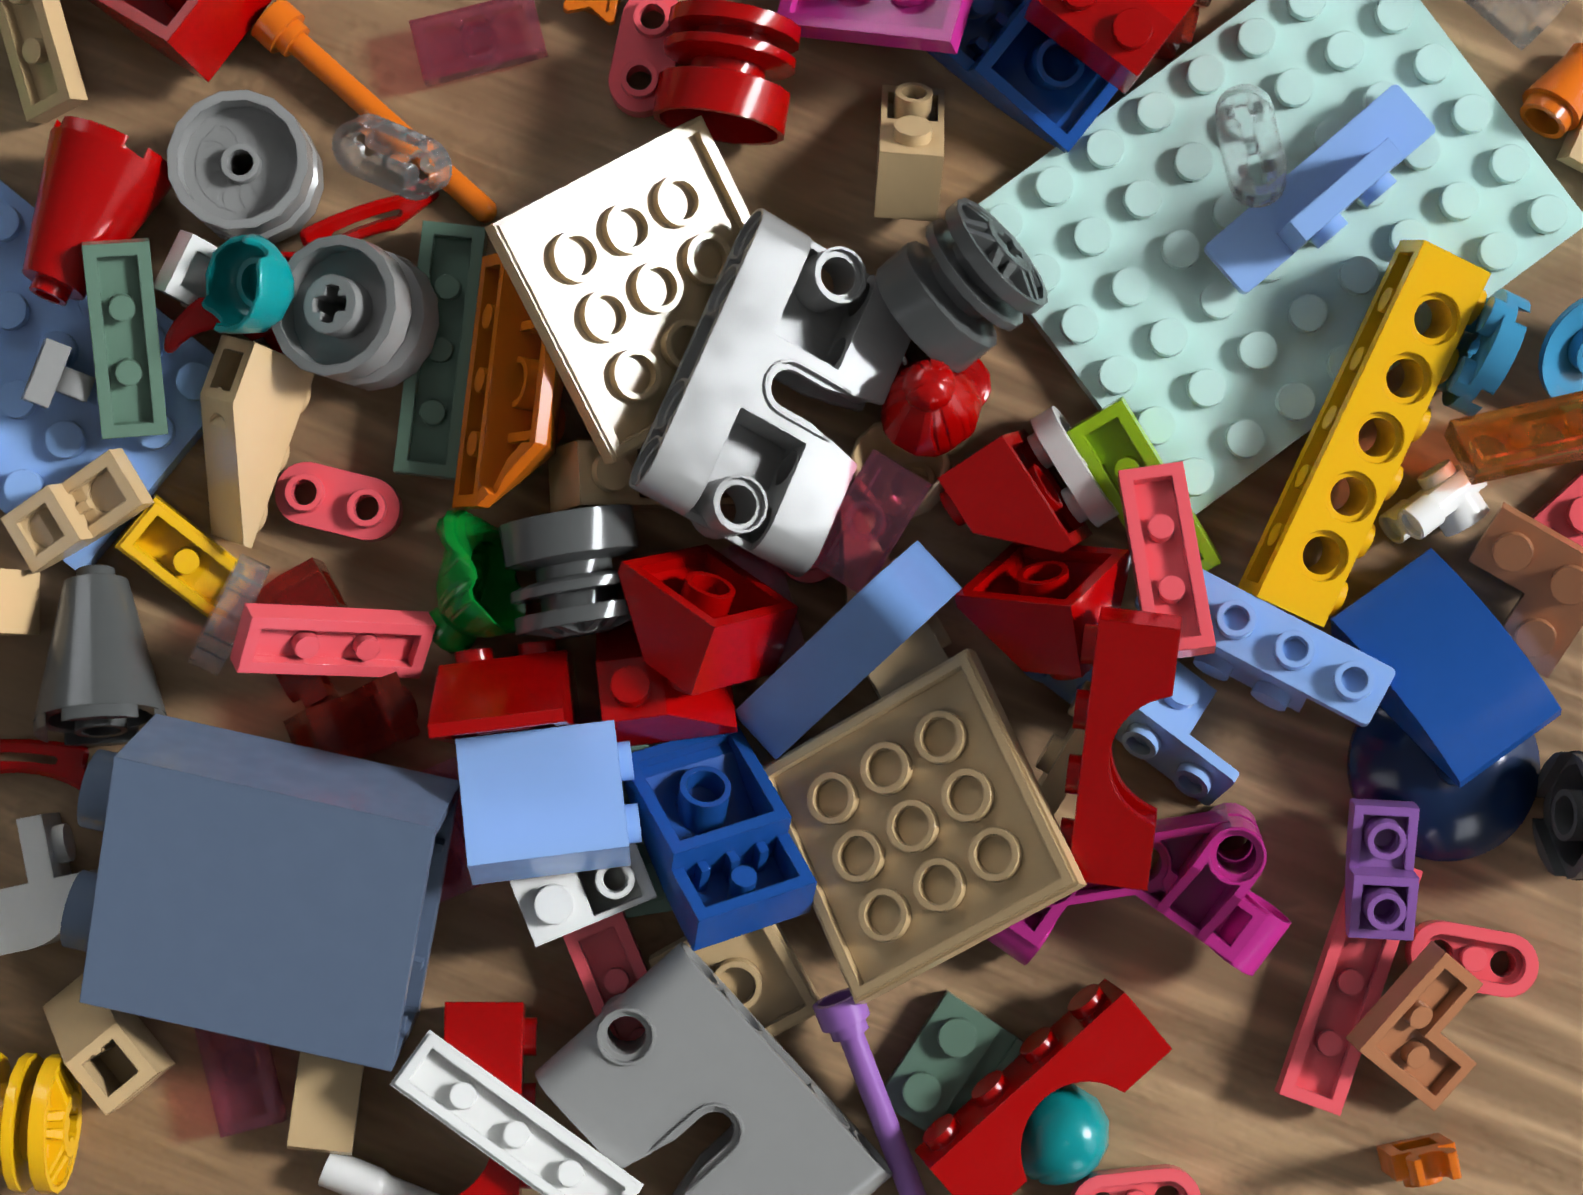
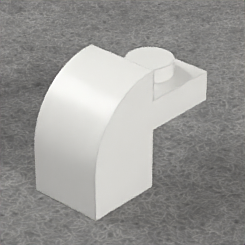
(34, 910)

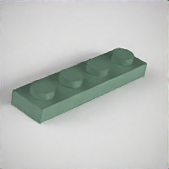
(436, 393)

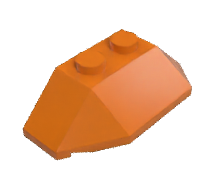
(510, 396)

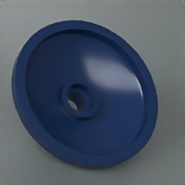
(1452, 819)

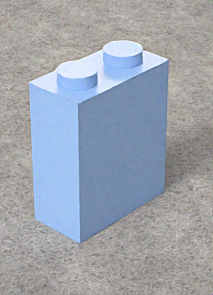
(546, 802)

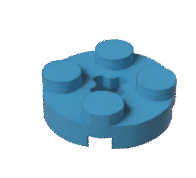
(1486, 352)

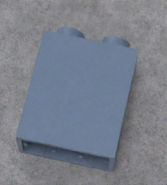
(261, 889)

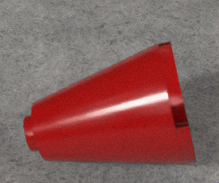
(87, 193)

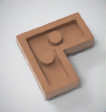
(1548, 574)
(1407, 1023)

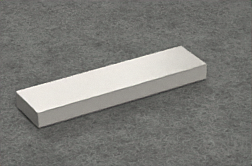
(506, 1124)

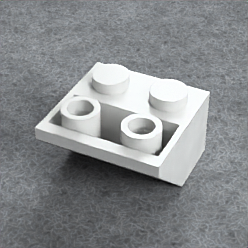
(578, 899)

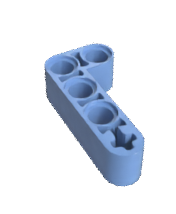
(847, 649)

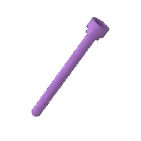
(847, 1024)

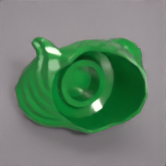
(472, 584)

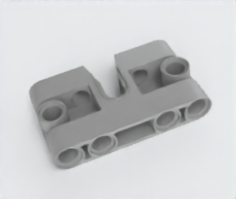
(719, 414)
(701, 1058)

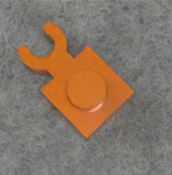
(1420, 1160)

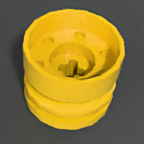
(38, 1123)

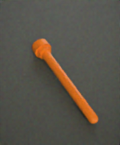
(283, 31)

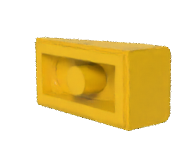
(177, 554)

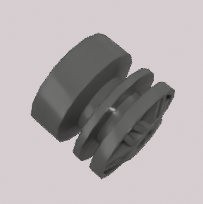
(961, 285)
(572, 569)

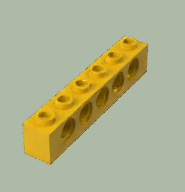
(1360, 394)

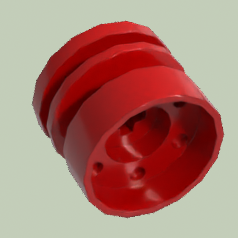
(727, 70)

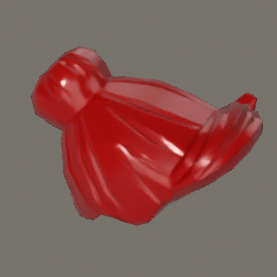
(932, 406)

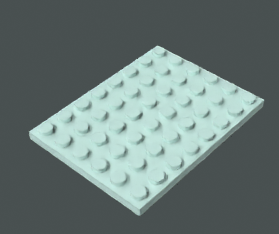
(1146, 189)

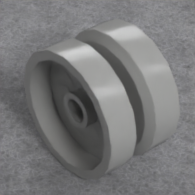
(222, 138)
(358, 314)

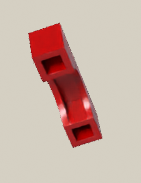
(1132, 666)
(497, 1040)
(1096, 1041)

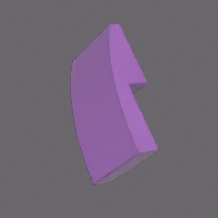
(1380, 869)

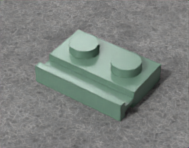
(947, 1061)

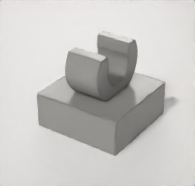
(52, 375)

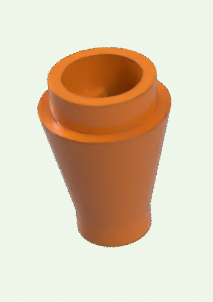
(1556, 98)

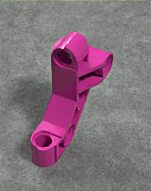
(1191, 885)

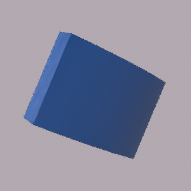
(1027, 73)
(1458, 673)
(718, 837)

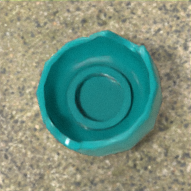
(248, 285)
(1064, 1137)

